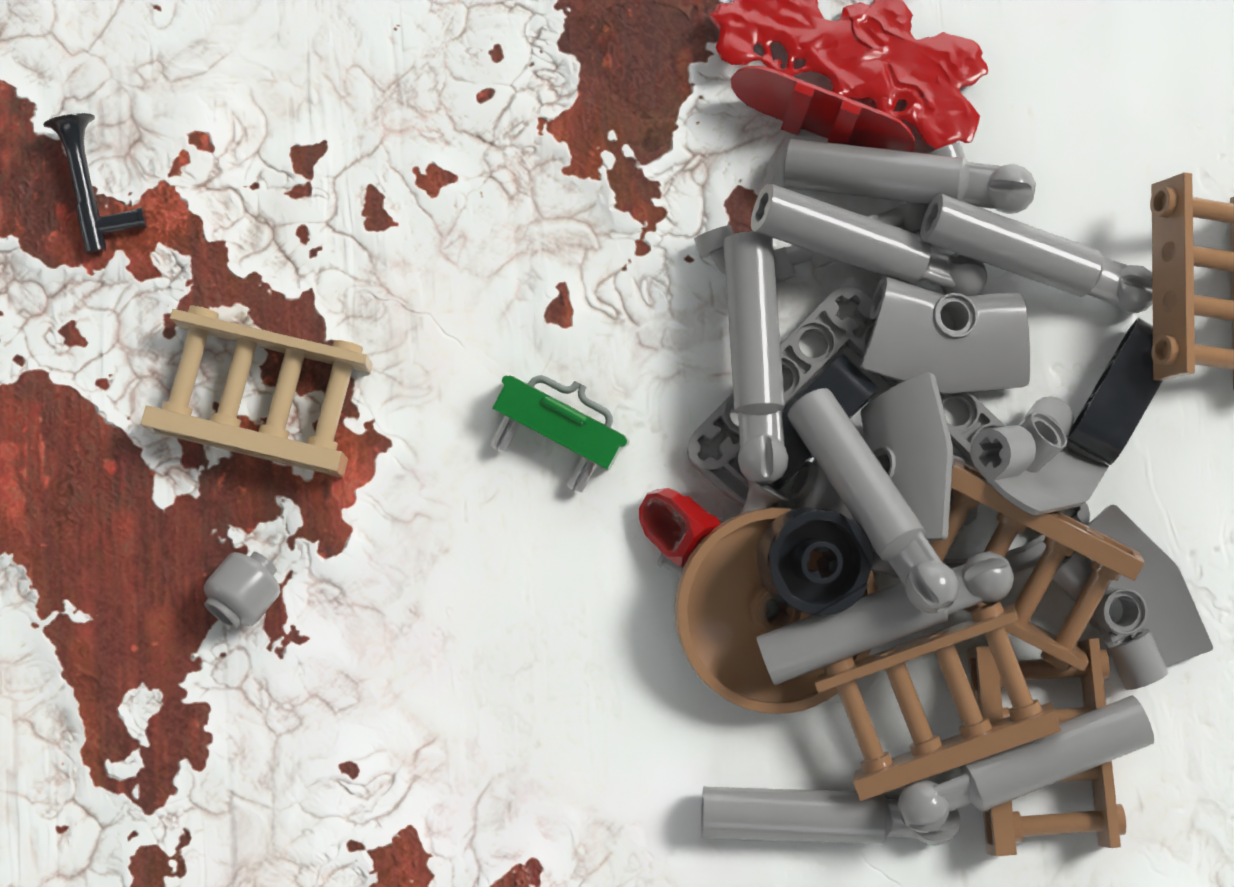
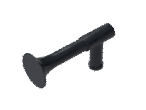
(92, 226)

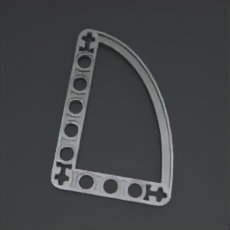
(803, 369)

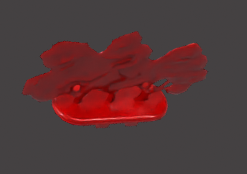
(864, 57)

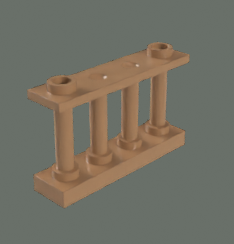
(1173, 279)
(1062, 538)
(928, 753)
(1007, 827)

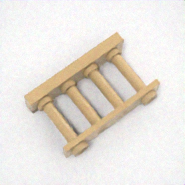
(272, 439)

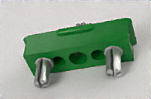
(559, 423)

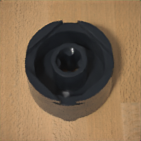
(842, 568)

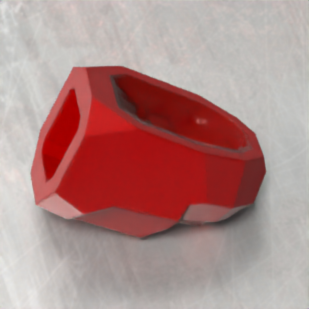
(674, 523)

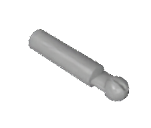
(905, 175)
(862, 241)
(1035, 254)
(755, 355)
(873, 500)
(876, 621)
(1031, 766)
(809, 817)

